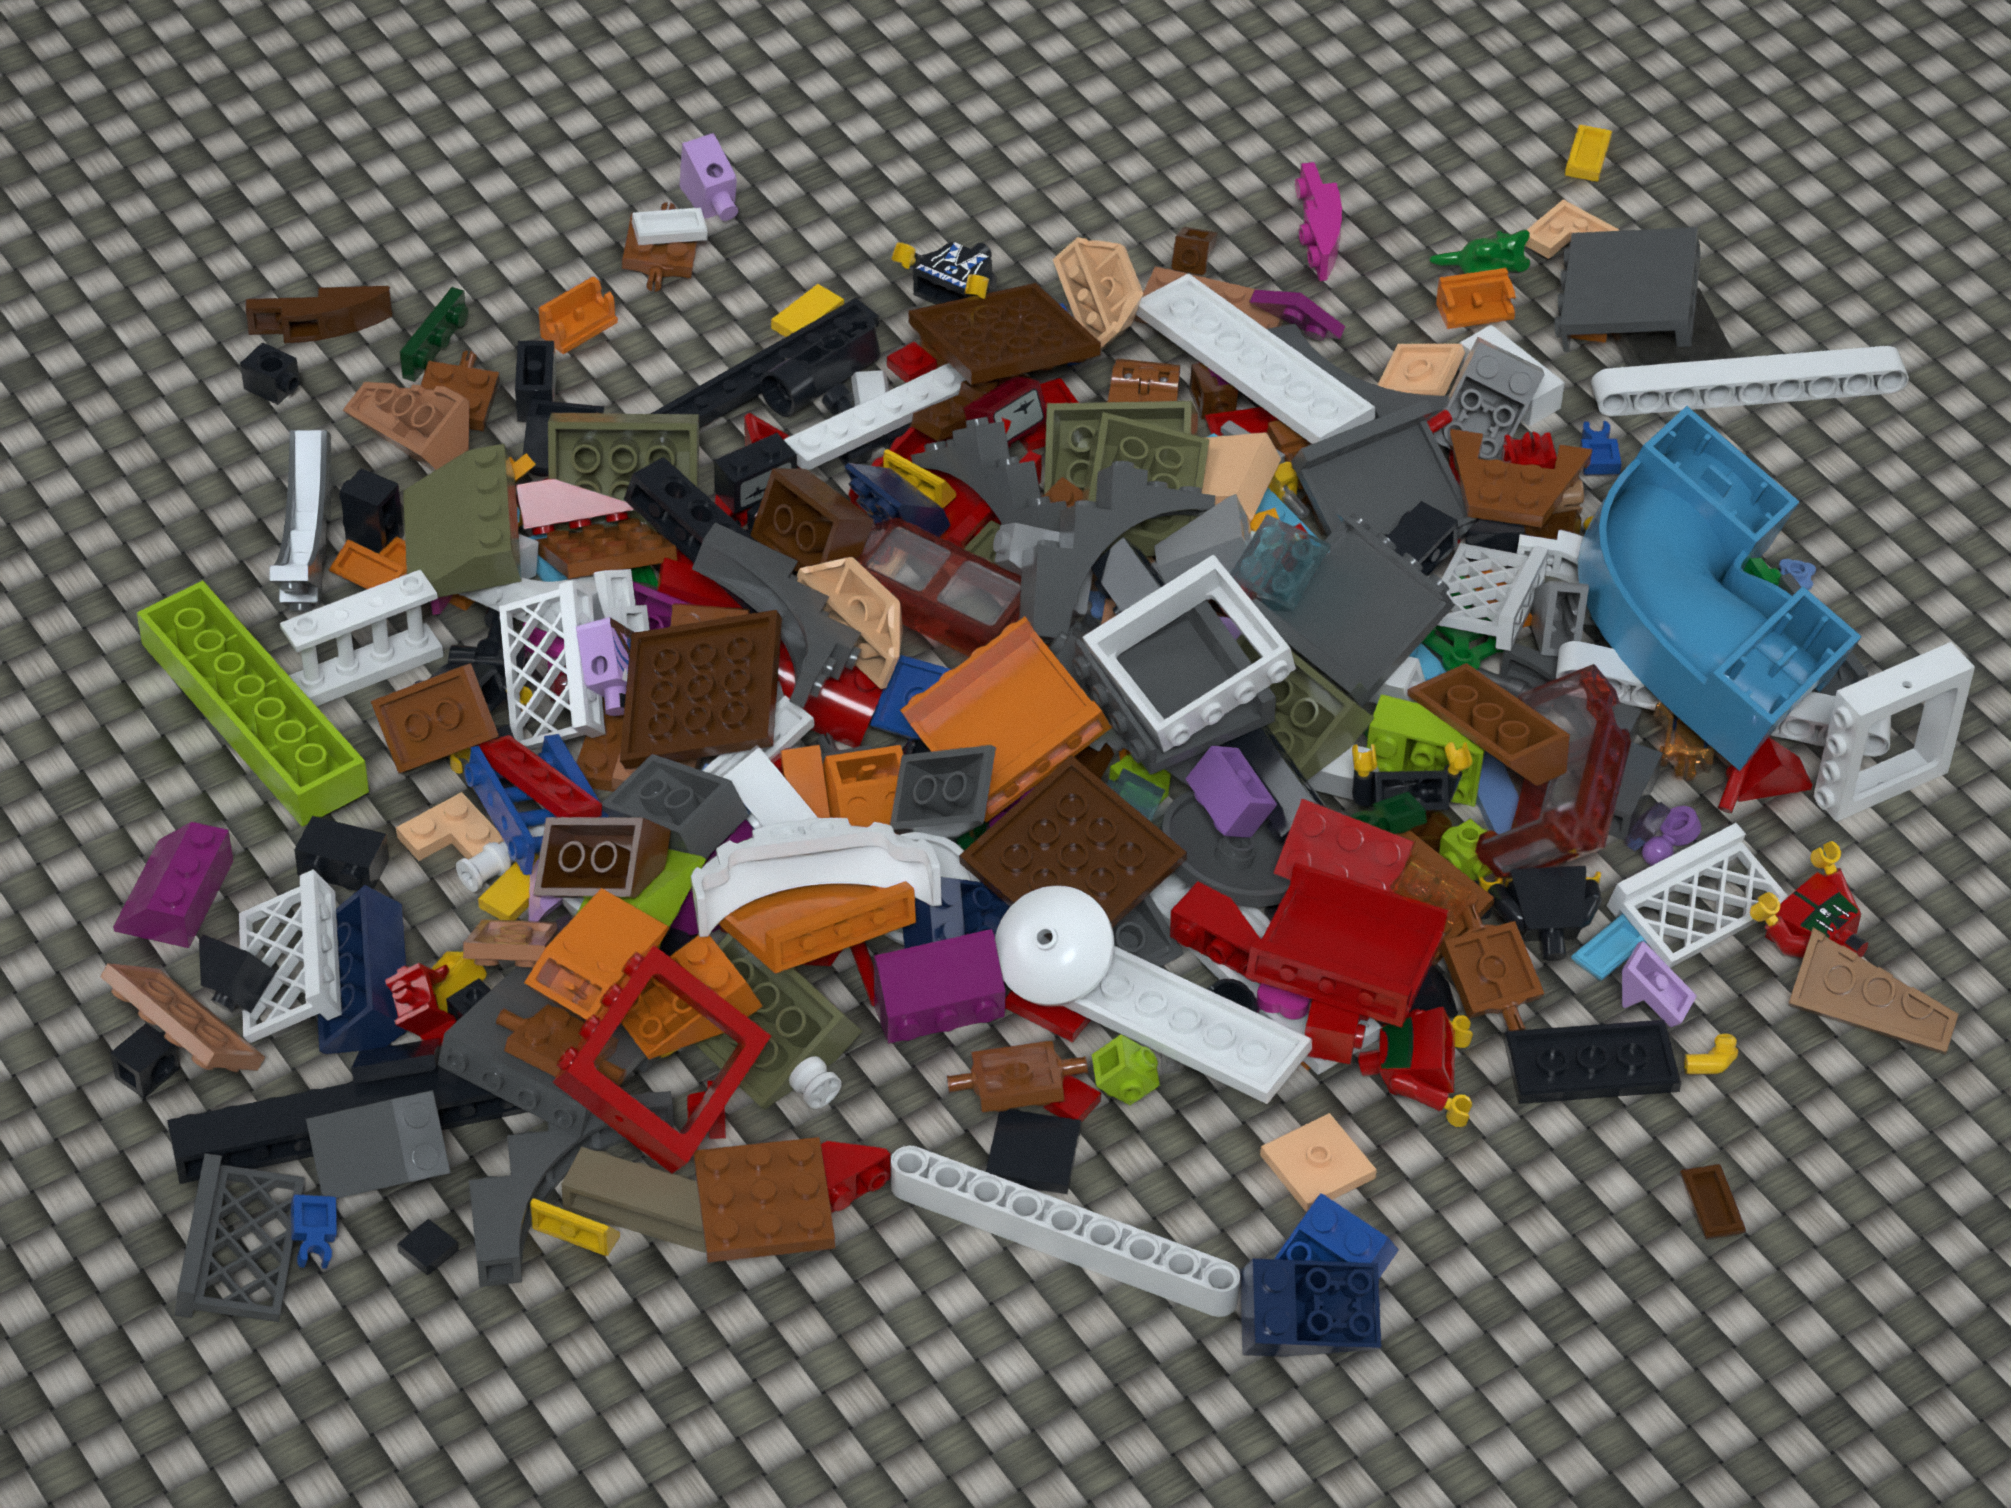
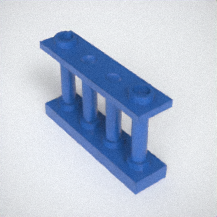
(500, 800)

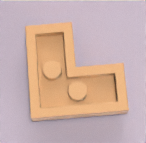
(1558, 224)
(448, 823)

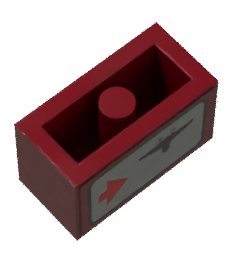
(1015, 403)

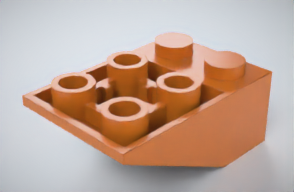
(863, 784)
(591, 953)
(665, 1022)

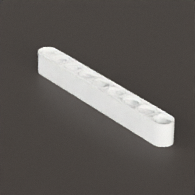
(1749, 381)
(1805, 723)
(1087, 1237)

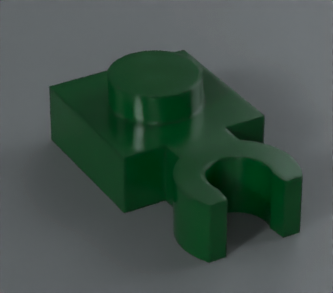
(1395, 814)

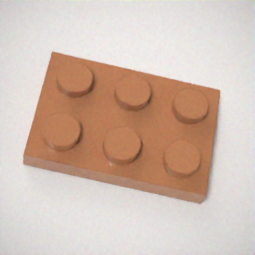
(508, 941)

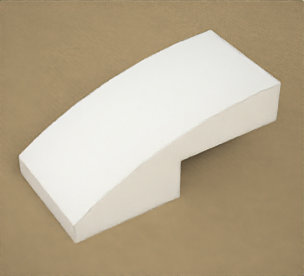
(618, 599)

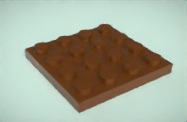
(1004, 333)
(702, 689)
(1077, 837)

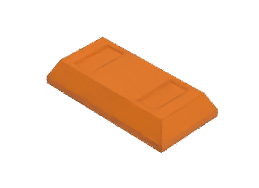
(365, 566)

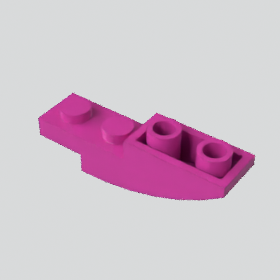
(1321, 219)

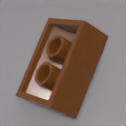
(809, 519)
(600, 853)

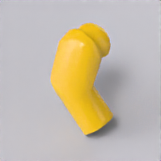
(1716, 1060)

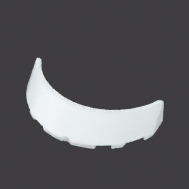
(811, 854)

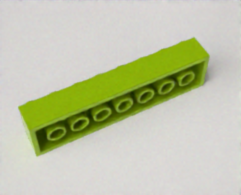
(253, 703)

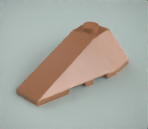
(416, 420)

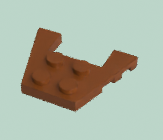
(1511, 490)

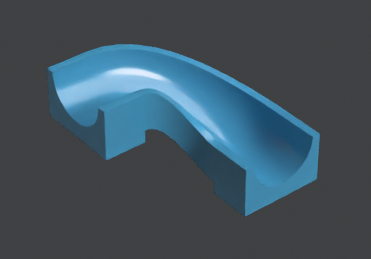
(1675, 596)

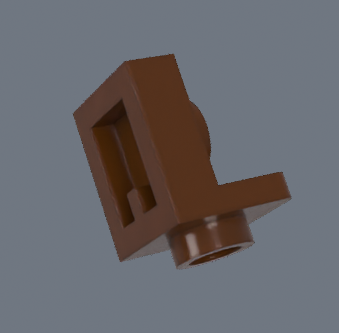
(1192, 250)
(1207, 393)

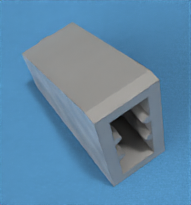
(1217, 532)
(1009, 548)
(1558, 614)

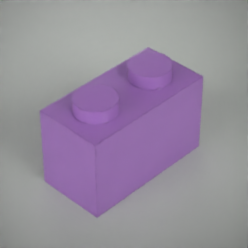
(1230, 792)

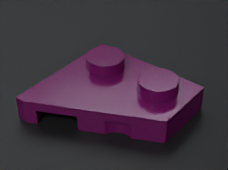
(1299, 310)

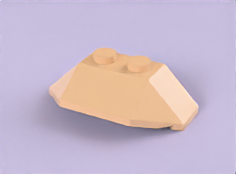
(1099, 287)
(865, 606)

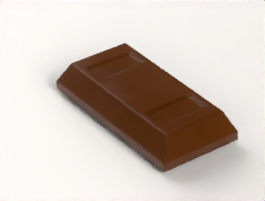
(1713, 1201)

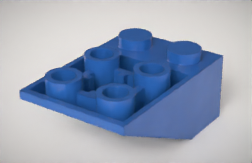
(1337, 1235)

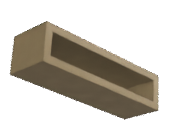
(634, 1198)

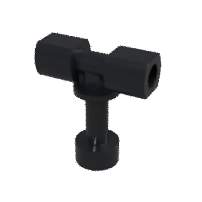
(839, 400)
(488, 649)

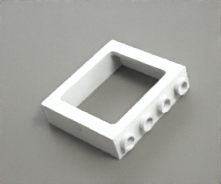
(1163, 606)
(1939, 679)

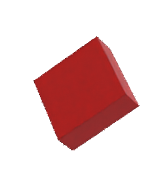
(1078, 1100)

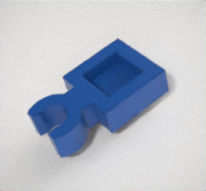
(1605, 451)
(315, 1224)

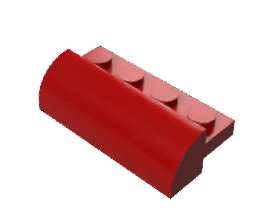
(842, 705)

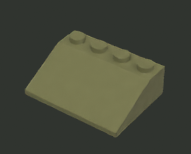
(1073, 425)
(607, 448)
(1167, 456)
(464, 523)
(1312, 715)
(794, 1015)

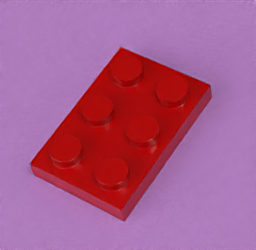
(1343, 847)

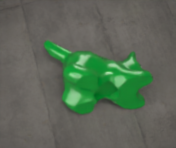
(1489, 254)

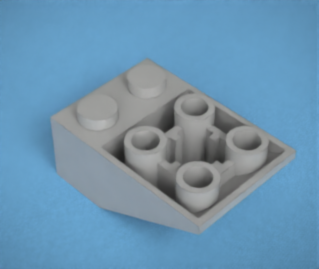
(1490, 396)

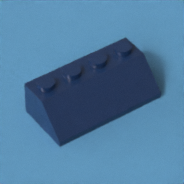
(369, 953)

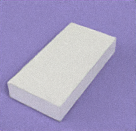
(669, 226)

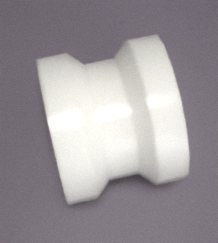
(815, 1082)

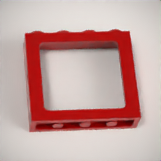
(618, 1108)

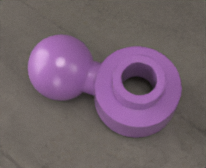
(1678, 829)

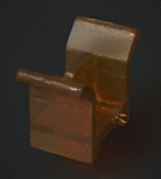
(1686, 747)

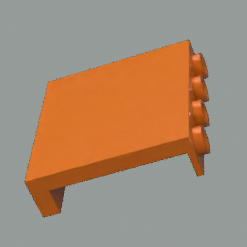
(1012, 699)
(818, 920)

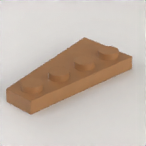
(1857, 993)

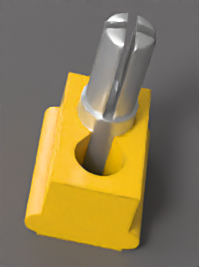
(1285, 485)

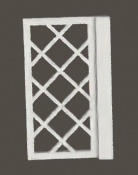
(1513, 599)
(584, 704)
(1674, 875)
(316, 949)

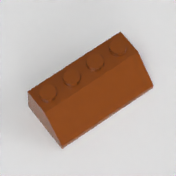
(1496, 722)

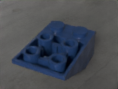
(890, 496)
(964, 910)
(1309, 1307)

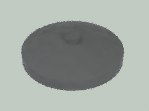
(1227, 864)

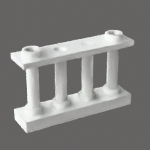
(375, 661)

